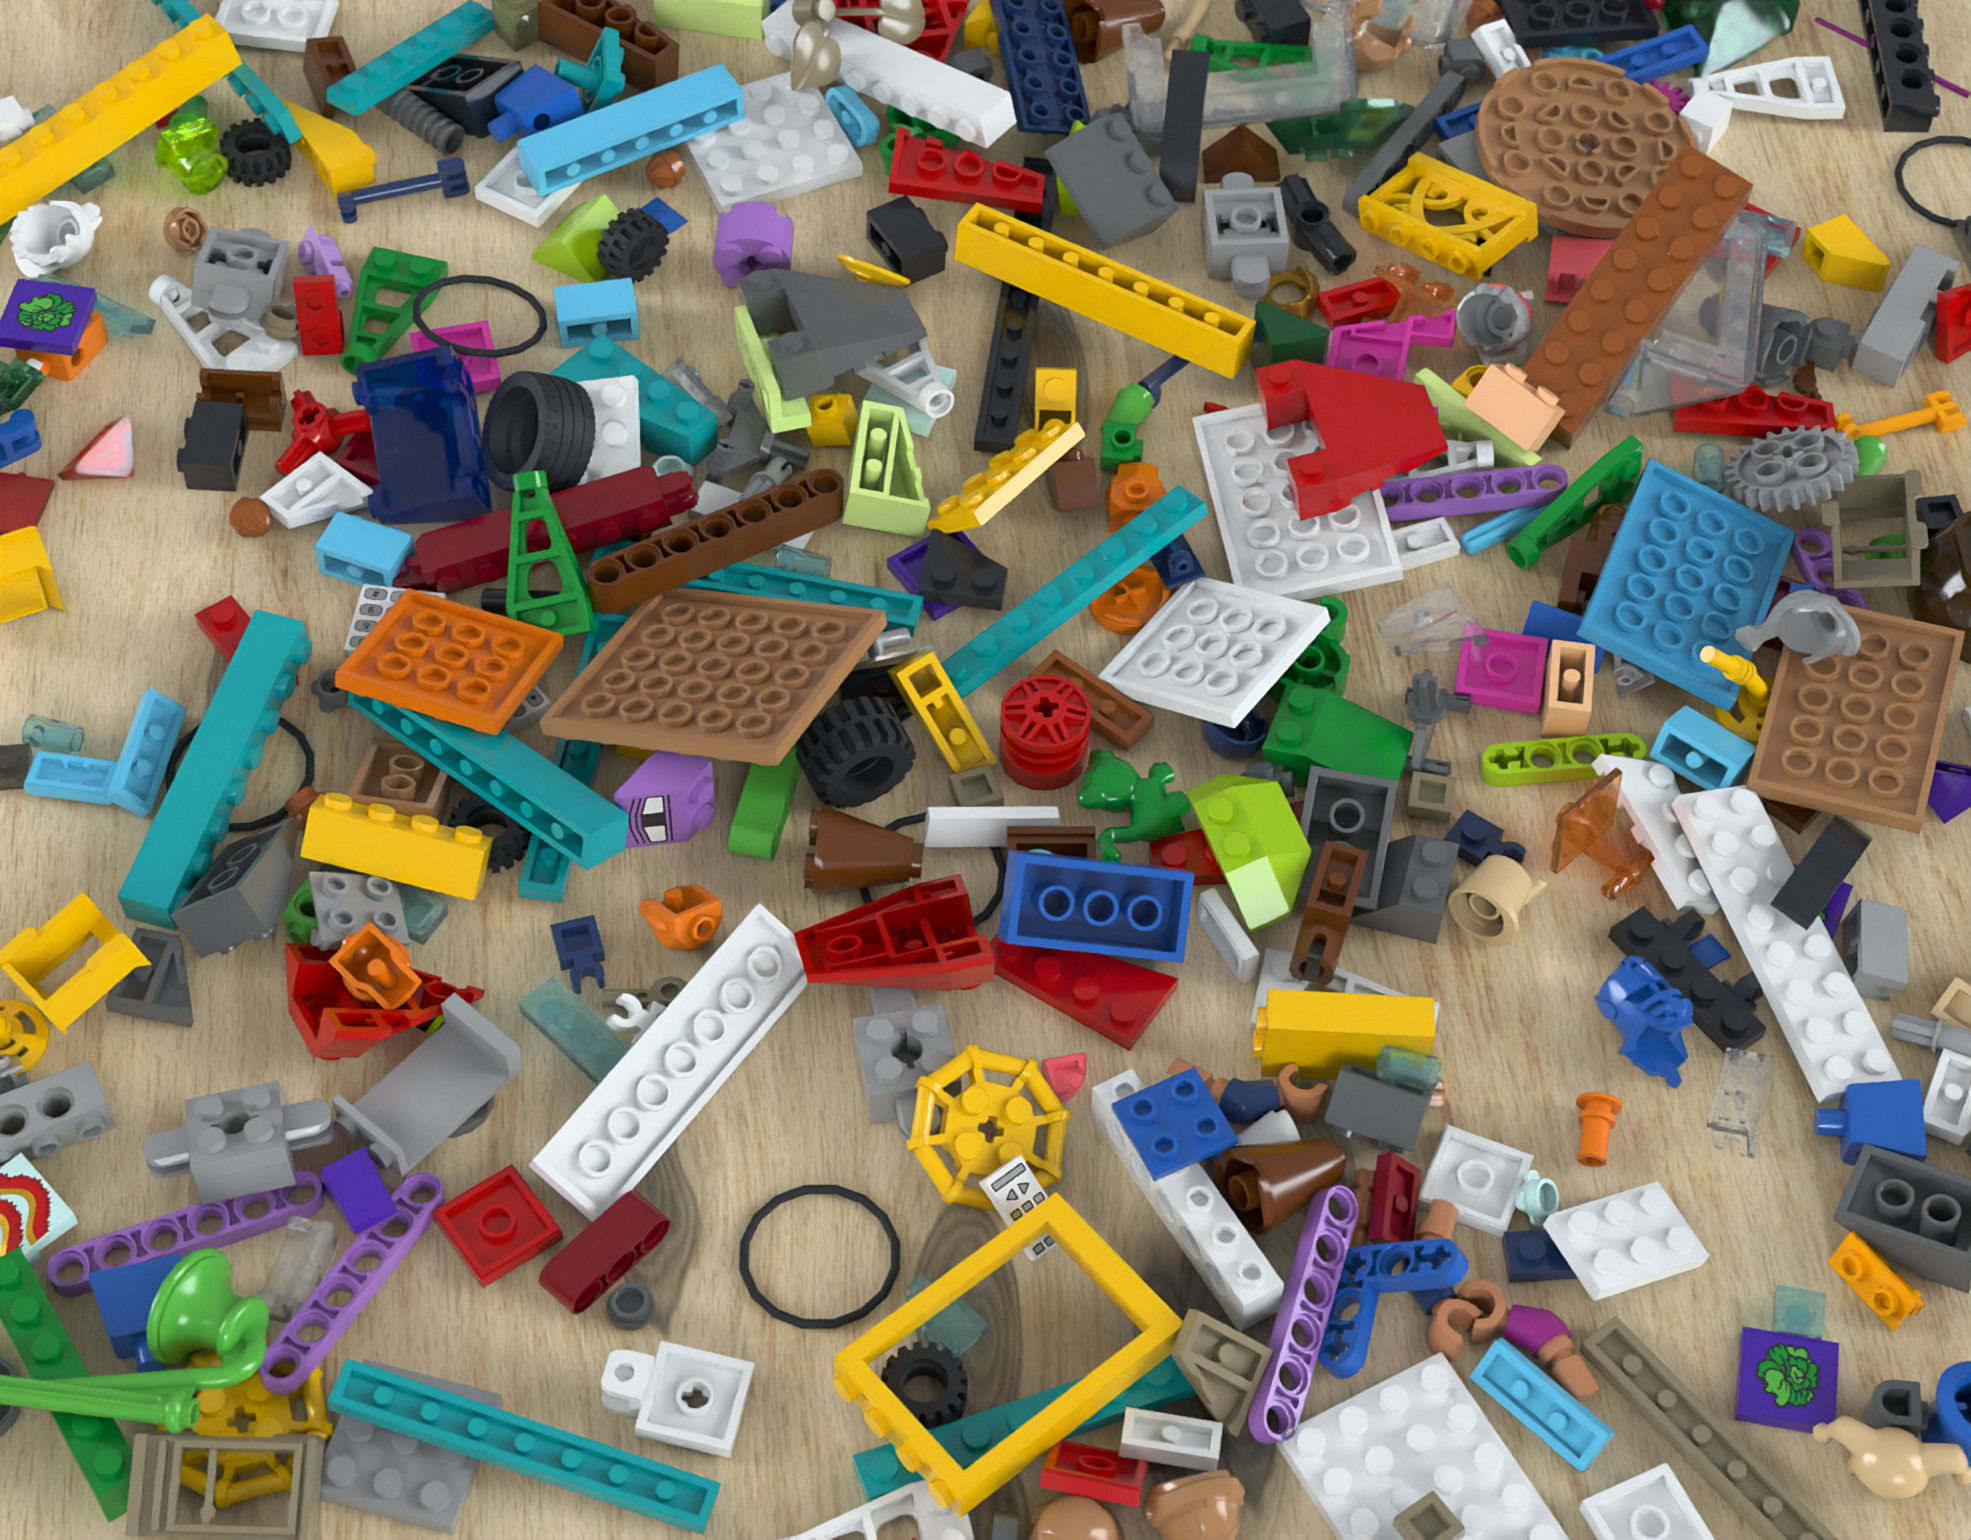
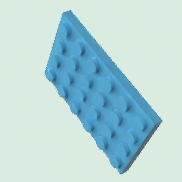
(1685, 579)

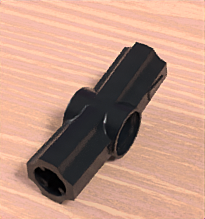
(1312, 226)

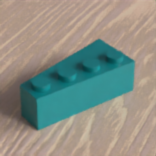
(667, 415)

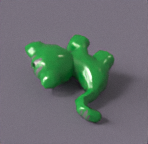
(1117, 787)

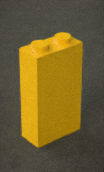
(1332, 1028)

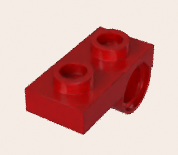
(318, 315)

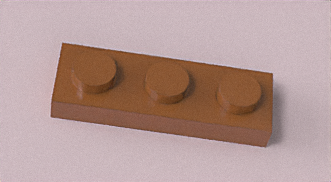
(1111, 711)

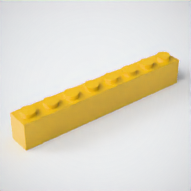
(113, 113)
(1104, 290)

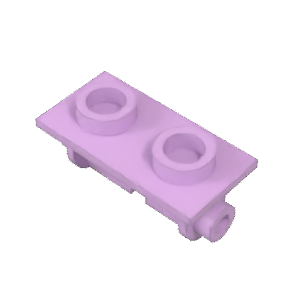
(322, 257)

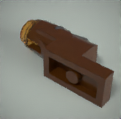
(1587, 558)

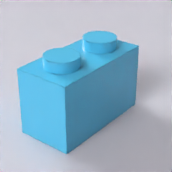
(596, 309)
(362, 550)
(1703, 750)

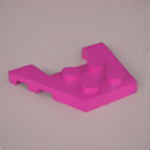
(1385, 348)

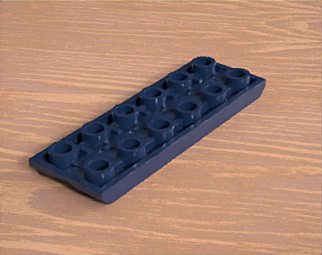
(1040, 65)

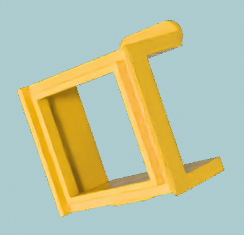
(25, 576)
(38, 952)

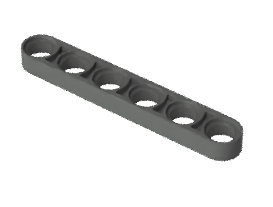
(1407, 139)

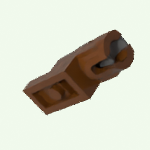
(1328, 913)

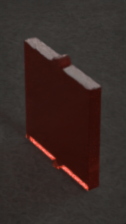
(22, 500)

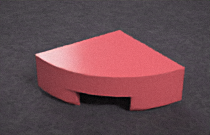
(1065, 1074)

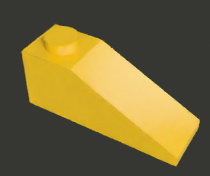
(333, 151)
(941, 712)

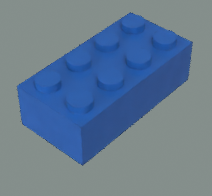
(1095, 906)

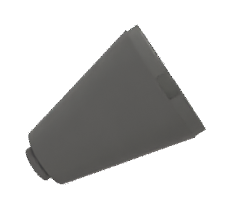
(1782, 343)

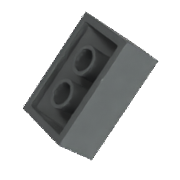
(1112, 181)

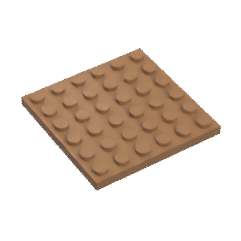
(715, 675)

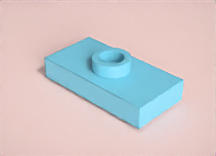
(70, 777)

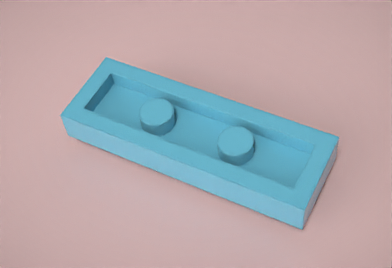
(146, 753)
(1542, 1404)

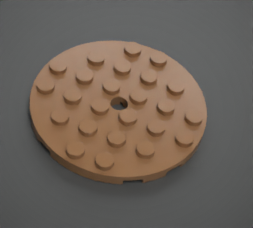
(1533, 134)

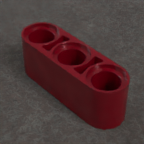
(604, 1252)

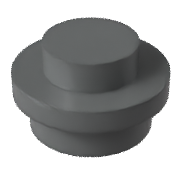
(630, 1306)

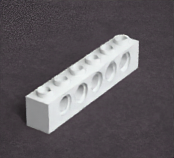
(1196, 1219)

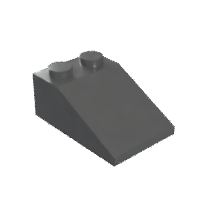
(1350, 812)
(240, 892)
(1911, 1214)

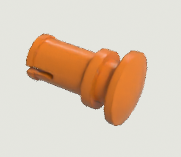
(1596, 1121)

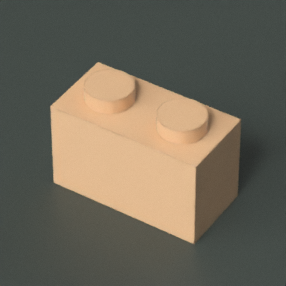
(1515, 406)
(1568, 689)

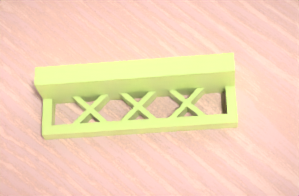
(779, 413)
(1469, 427)

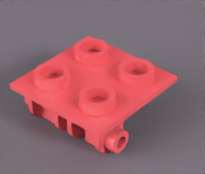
(1571, 264)

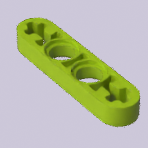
(1560, 752)

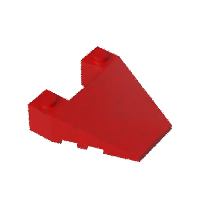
(1363, 426)

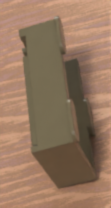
(1869, 499)
(157, 1484)

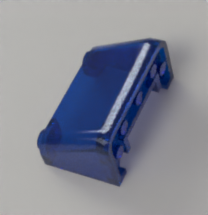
(424, 438)

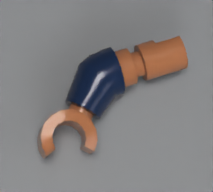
(1251, 1100)
(1443, 1302)

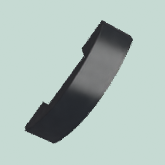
(1184, 123)
(1821, 871)

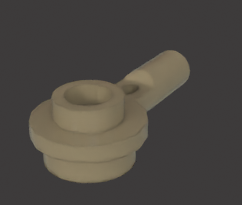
(280, 322)
(661, 991)

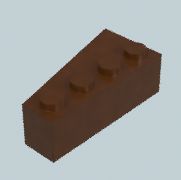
(576, 25)

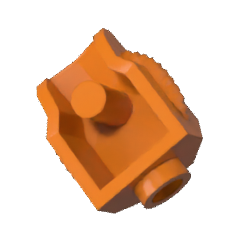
(1131, 493)
(684, 918)
(376, 968)

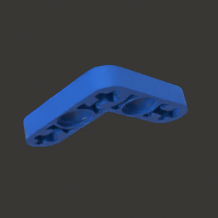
(1377, 1279)

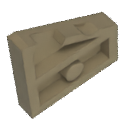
(1220, 1367)

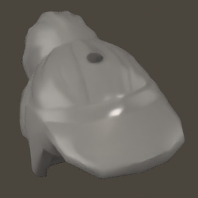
(1806, 624)

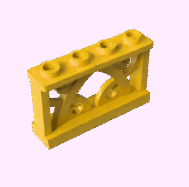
(1441, 188)

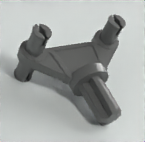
(749, 439)
(1426, 708)

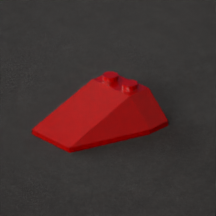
(903, 940)

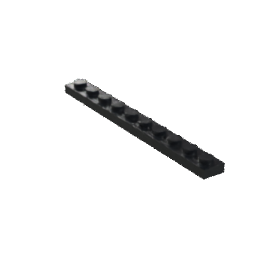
(1013, 339)

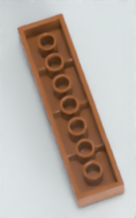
(1635, 286)

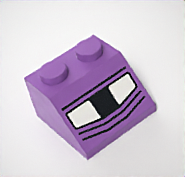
(667, 799)

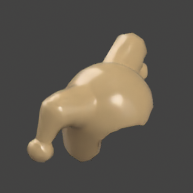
(1893, 1459)

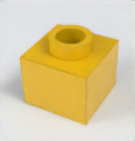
(832, 420)

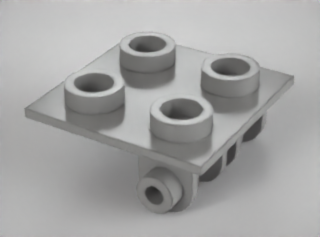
(349, 902)

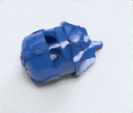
(1647, 1017)

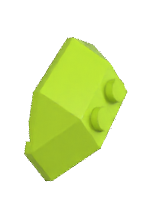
(1254, 844)

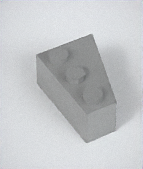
(1904, 318)

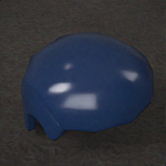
(1237, 742)

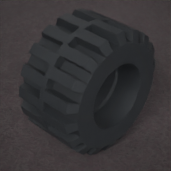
(855, 752)

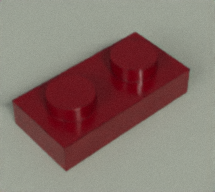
(1394, 1200)

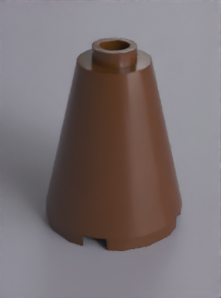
(1097, 24)
(1275, 1179)

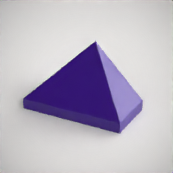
(1950, 790)

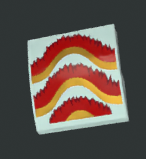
(29, 1210)

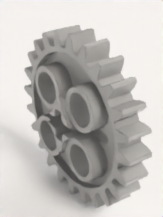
(1791, 468)

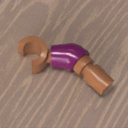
(1532, 1329)

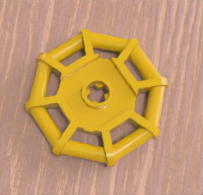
(975, 1106)
(272, 1417)

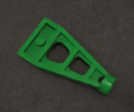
(1223, 51)
(394, 272)
(1617, 478)
(571, 609)

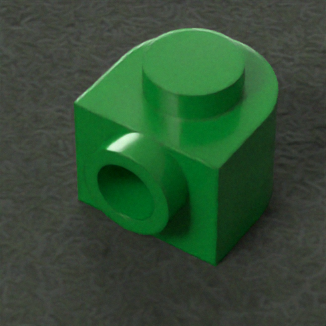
(1120, 445)

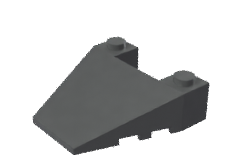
(836, 323)

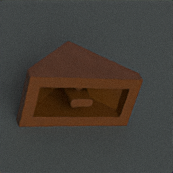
(1240, 152)

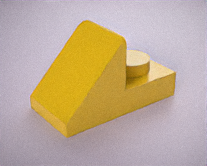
(980, 29)

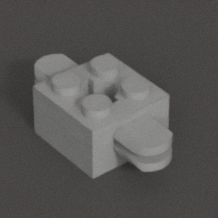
(1244, 234)
(239, 274)
(897, 1049)
(239, 1141)

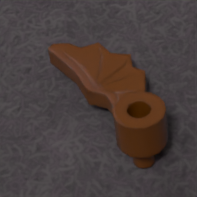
(1806, 381)

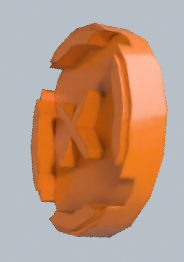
(1130, 602)

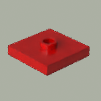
(497, 1225)
(1094, 1473)

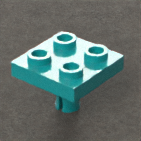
(600, 77)

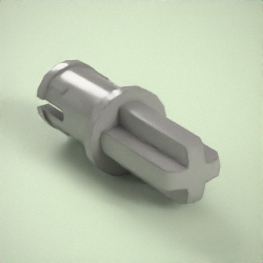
(767, 478)
(1931, 1034)

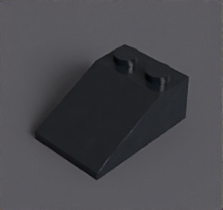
(466, 89)

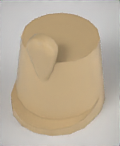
(1492, 899)

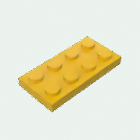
(1006, 478)

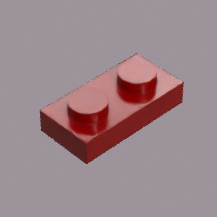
(1352, 302)

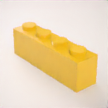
(396, 846)

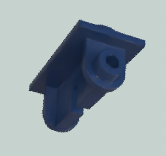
(1177, 563)

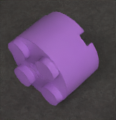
(751, 240)

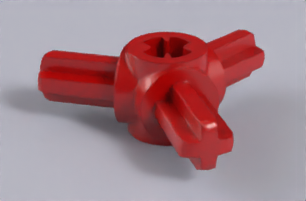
(318, 430)

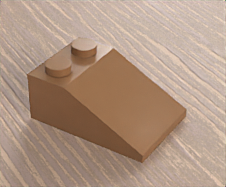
(400, 779)

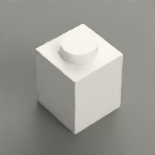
(1707, 117)

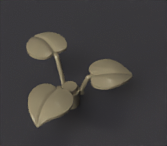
(818, 57)

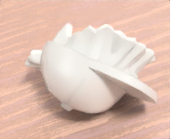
(53, 236)

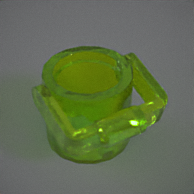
(193, 156)

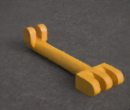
(1936, 408)

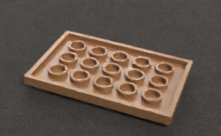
(1863, 727)

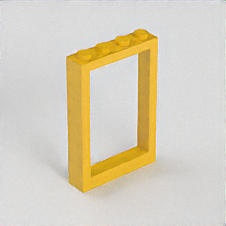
(918, 1448)

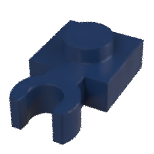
(1481, 839)
(579, 949)

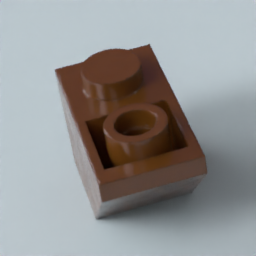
(1073, 482)

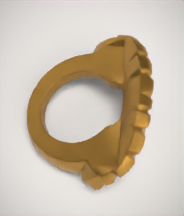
(1305, 281)

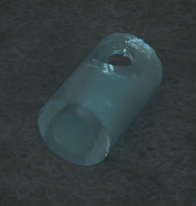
(1709, 466)
(803, 561)
(52, 735)
(1408, 1067)

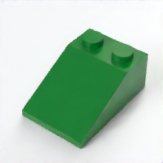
(1334, 734)

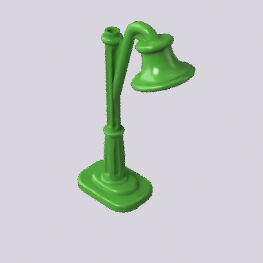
(188, 1314)

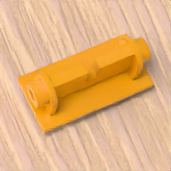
(1874, 1282)

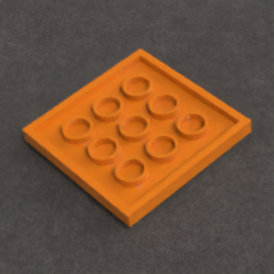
(450, 661)

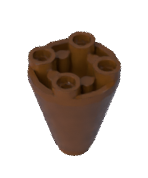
(857, 854)

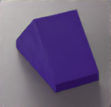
(357, 1191)

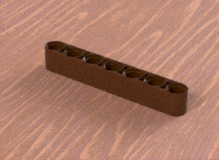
(715, 541)

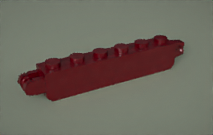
(590, 514)

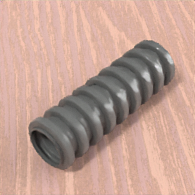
(423, 120)

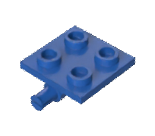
(1175, 1124)

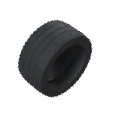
(536, 426)

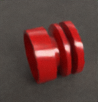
(1044, 732)

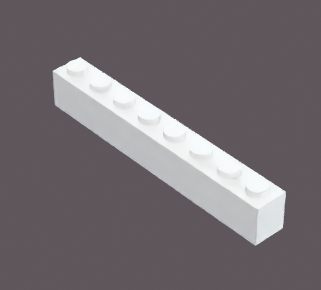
(905, 79)

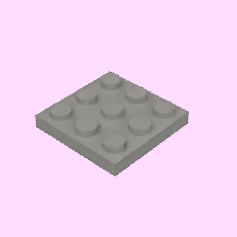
(397, 1473)

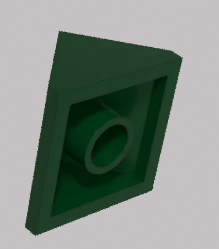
(1286, 337)

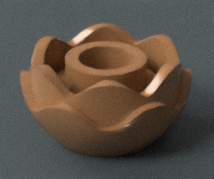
(185, 230)

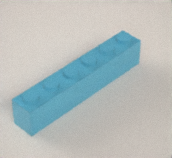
(631, 129)

